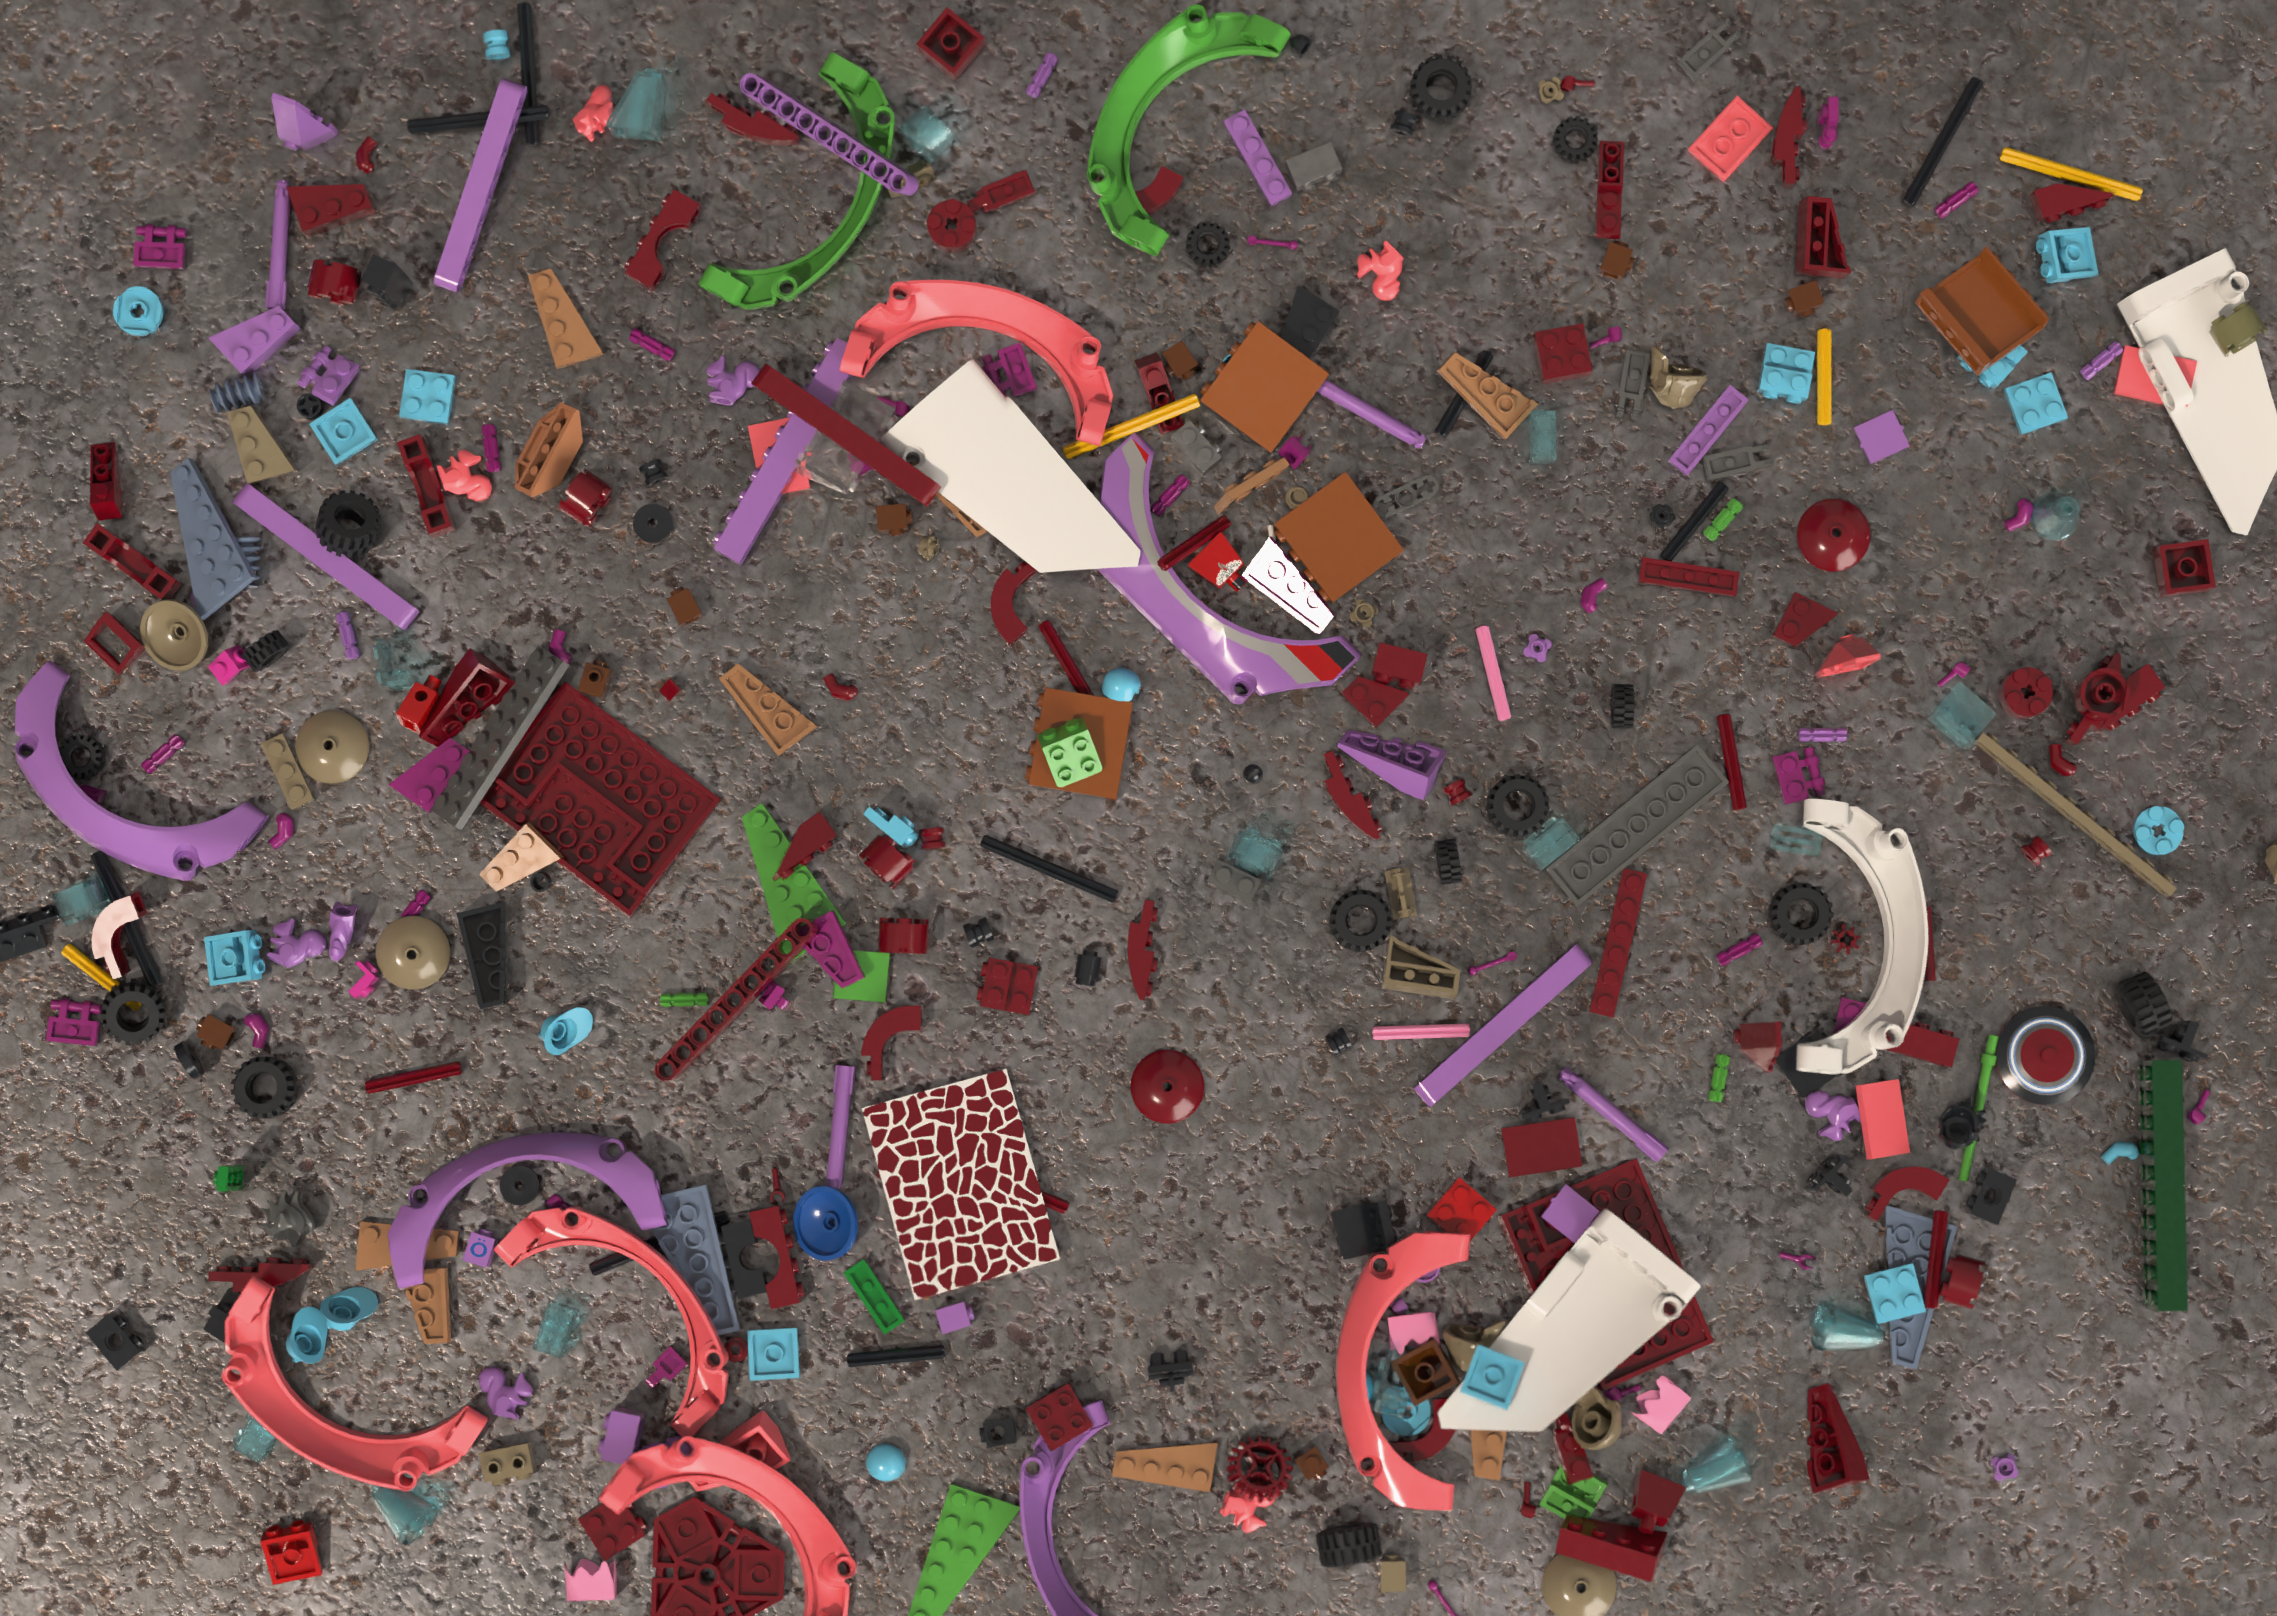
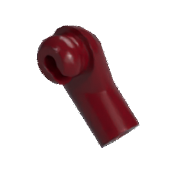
(362, 155)
(840, 691)
(2059, 763)

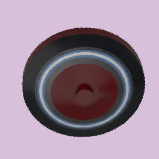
(2045, 1055)

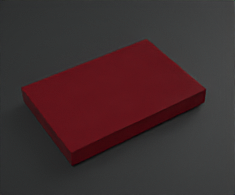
(1541, 1147)

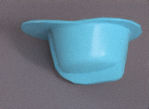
(565, 1030)
(348, 1307)
(307, 1336)

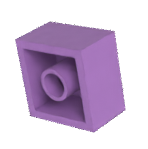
(622, 1434)

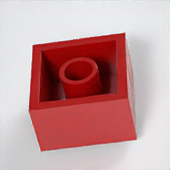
(1461, 1209)

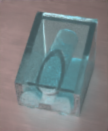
(640, 108)

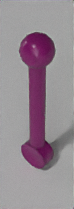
(1252, 240)
(1511, 956)
(1432, 1585)

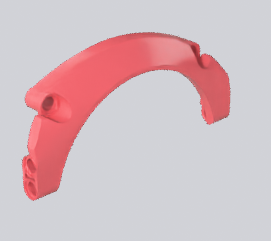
(972, 304)
(552, 1229)
(1371, 1296)
(345, 1451)
(810, 1532)

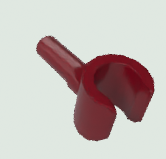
(1569, 82)
(776, 1186)
(1527, 1510)

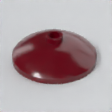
(1818, 543)
(1185, 1092)

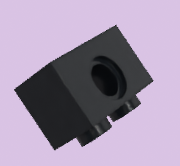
(2002, 1187)
(102, 1337)

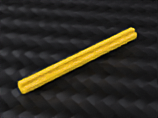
(2071, 173)
(1135, 425)

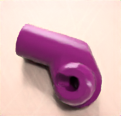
(2023, 515)
(1589, 595)
(556, 646)
(285, 830)
(259, 1027)

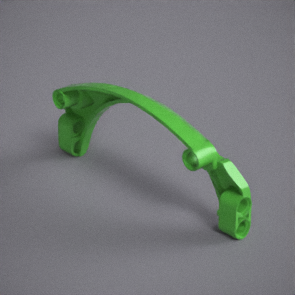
(1162, 59)
(762, 287)

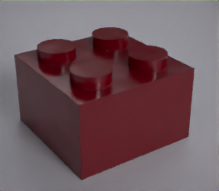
(950, 44)
(1562, 353)
(2184, 568)
(1398, 665)

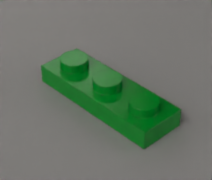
(229, 1178)
(874, 1296)

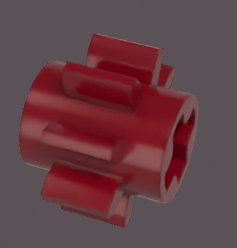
(1848, 933)

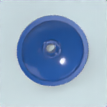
(815, 1223)

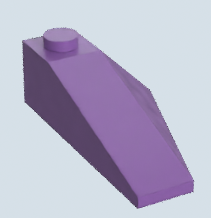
(1403, 765)

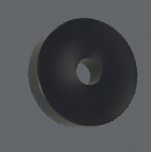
(645, 515)
(188, 1060)
(531, 1185)

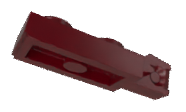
(1002, 192)
(1571, 1455)

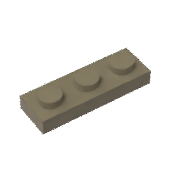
(287, 771)

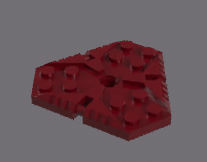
(694, 1538)

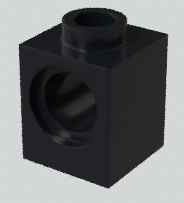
(1008, 1426)

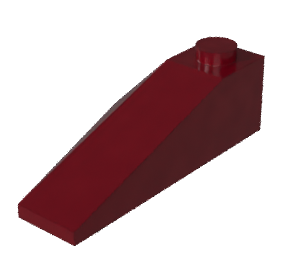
(468, 692)
(1759, 1043)
(1834, 1451)

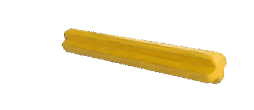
(1824, 377)
(94, 971)

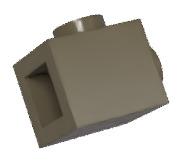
(1392, 1573)

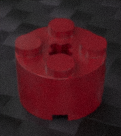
(948, 239)
(334, 281)
(585, 497)
(2037, 685)
(2113, 685)
(887, 861)
(903, 935)
(1962, 1280)

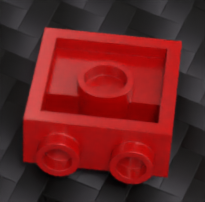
(291, 1552)

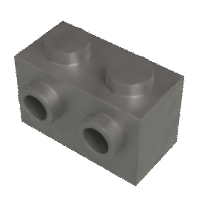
(1313, 167)
(1196, 448)

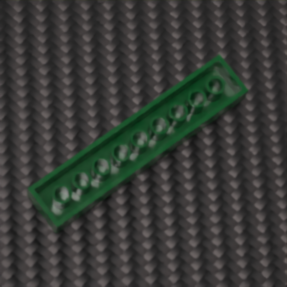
(2163, 1185)

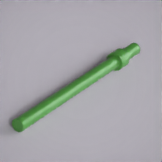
(1987, 1060)

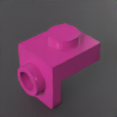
(228, 664)
(364, 986)

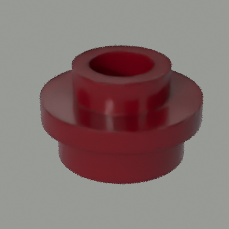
(743, 1349)

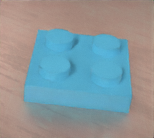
(427, 396)
(2035, 403)
(343, 431)
(1894, 1293)
(773, 1354)
(1492, 1377)

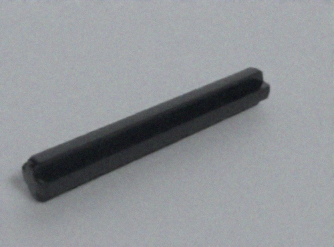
(1459, 402)
(1694, 521)
(895, 1356)

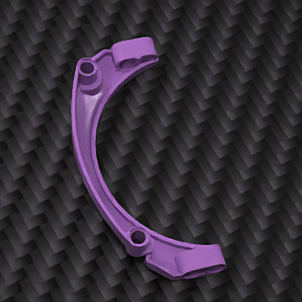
(137, 844)
(624, 1174)
(1036, 1508)

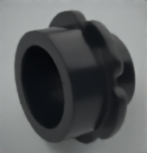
(1655, 515)

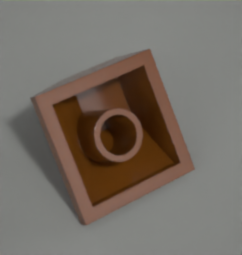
(1425, 1372)

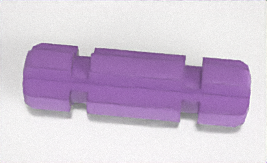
(1042, 75)
(2101, 360)
(347, 635)
(1822, 734)

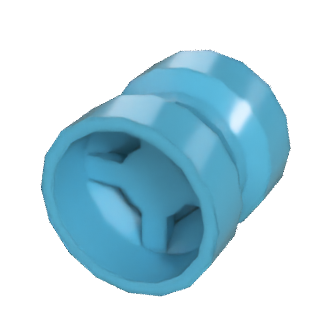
(496, 44)

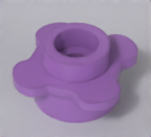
(1530, 650)
(2010, 1471)

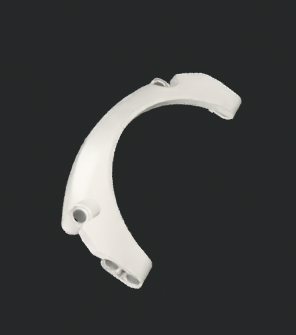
(1902, 905)

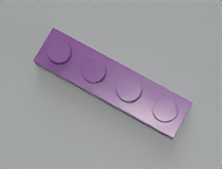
(1257, 157)
(1708, 430)

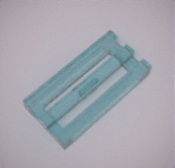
(1774, 838)

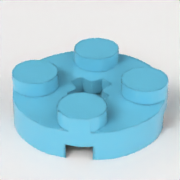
(149, 302)
(2156, 816)
(1412, 1425)

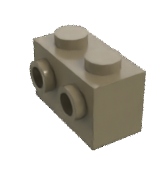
(507, 1462)

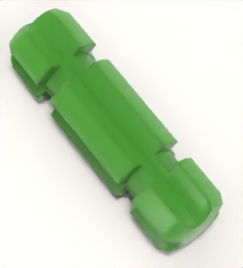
(1723, 519)
(684, 999)
(1719, 1077)

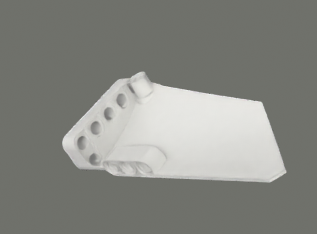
(2230, 404)
(1008, 476)
(1579, 1326)

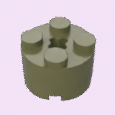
(2237, 329)

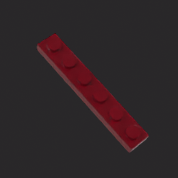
(1618, 943)

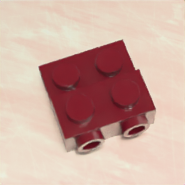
(1007, 986)
(613, 1531)

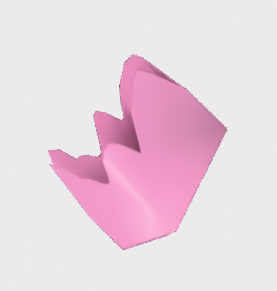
(1412, 1329)
(1661, 1405)
(591, 1581)

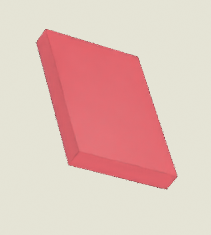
(1730, 138)
(2134, 381)
(761, 438)
(1882, 1119)

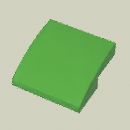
(872, 987)
(1572, 1499)

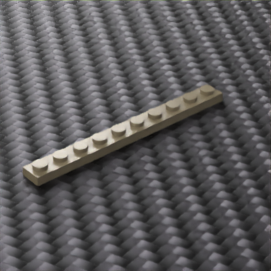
(2083, 820)

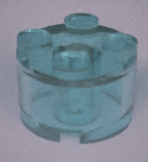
(927, 133)
(1255, 853)
(80, 899)

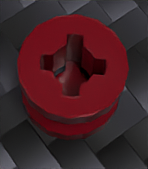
(1457, 792)
(932, 838)
(2036, 851)

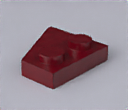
(1373, 699)

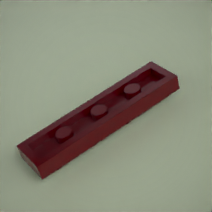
(1688, 577)

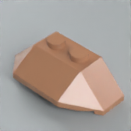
(549, 451)

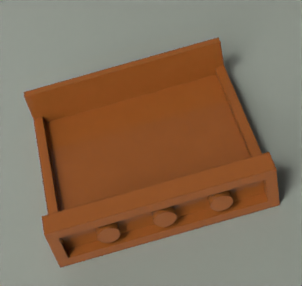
(1982, 311)
(1263, 385)
(1337, 538)
(1108, 727)

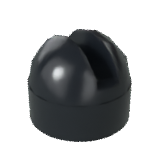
(1300, 44)
(1256, 778)
(536, 878)

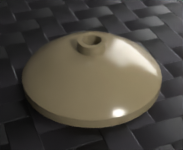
(165, 640)
(348, 752)
(418, 935)
(1560, 1585)

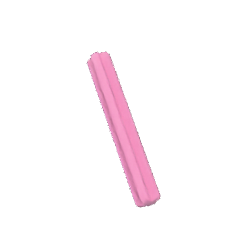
(1493, 673)
(1420, 1031)

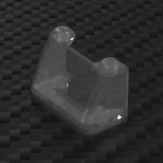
(827, 461)

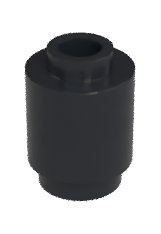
(1087, 968)

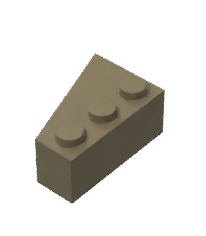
(258, 447)
(1418, 973)

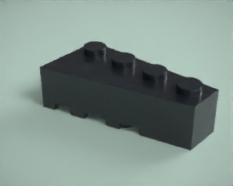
(1308, 322)
(484, 943)

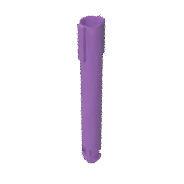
(277, 285)
(1371, 413)
(843, 1090)
(1644, 1139)

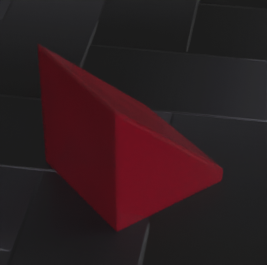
(670, 690)

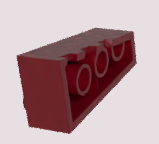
(1612, 1546)

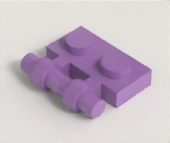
(334, 380)

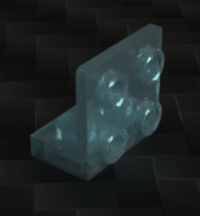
(385, 675)
(1961, 716)
(1388, 1400)

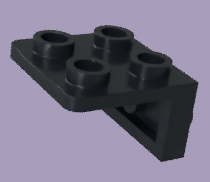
(1803, 1081)
(1363, 1229)

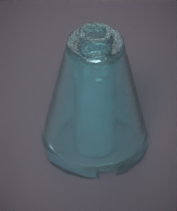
(2055, 516)
(1843, 1330)
(1718, 1468)
(404, 1512)

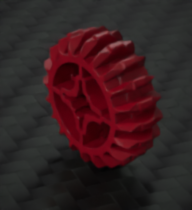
(1274, 1456)

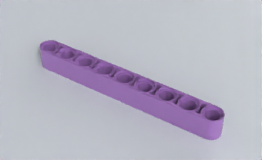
(838, 136)
(480, 185)
(340, 568)
(1503, 1025)

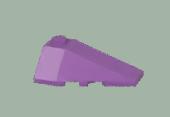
(299, 126)

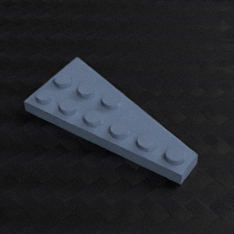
(212, 552)
(1909, 1242)
(696, 1252)

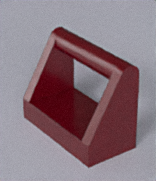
(123, 633)

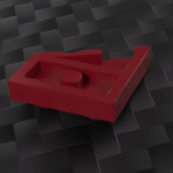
(1802, 619)

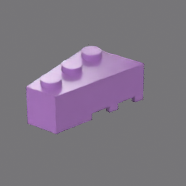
(255, 339)

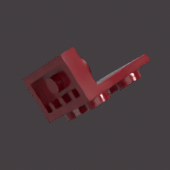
(1059, 1416)

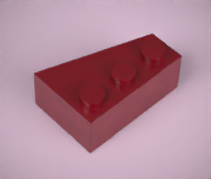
(329, 206)
(1818, 240)

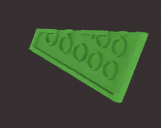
(789, 898)
(962, 1539)

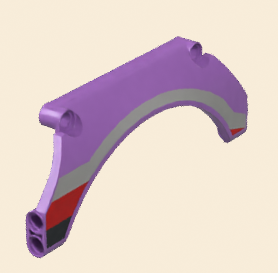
(1211, 643)

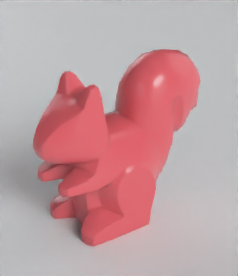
(595, 112)
(1387, 266)
(459, 480)
(1244, 1509)

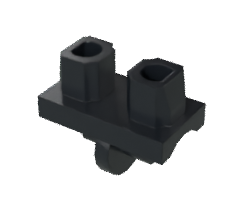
(1170, 1374)

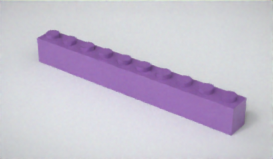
(768, 481)

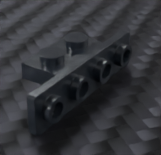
(24, 932)

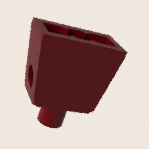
(1654, 1500)

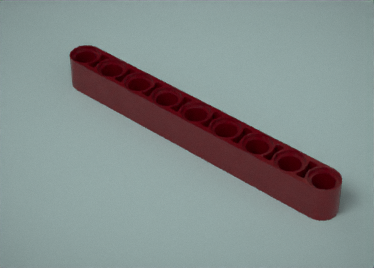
(846, 435)
(725, 1003)

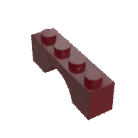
(677, 213)
(427, 486)
(132, 562)
(770, 1225)

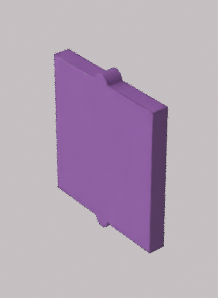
(1881, 437)
(1569, 1213)

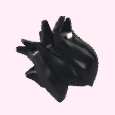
(1960, 1125)

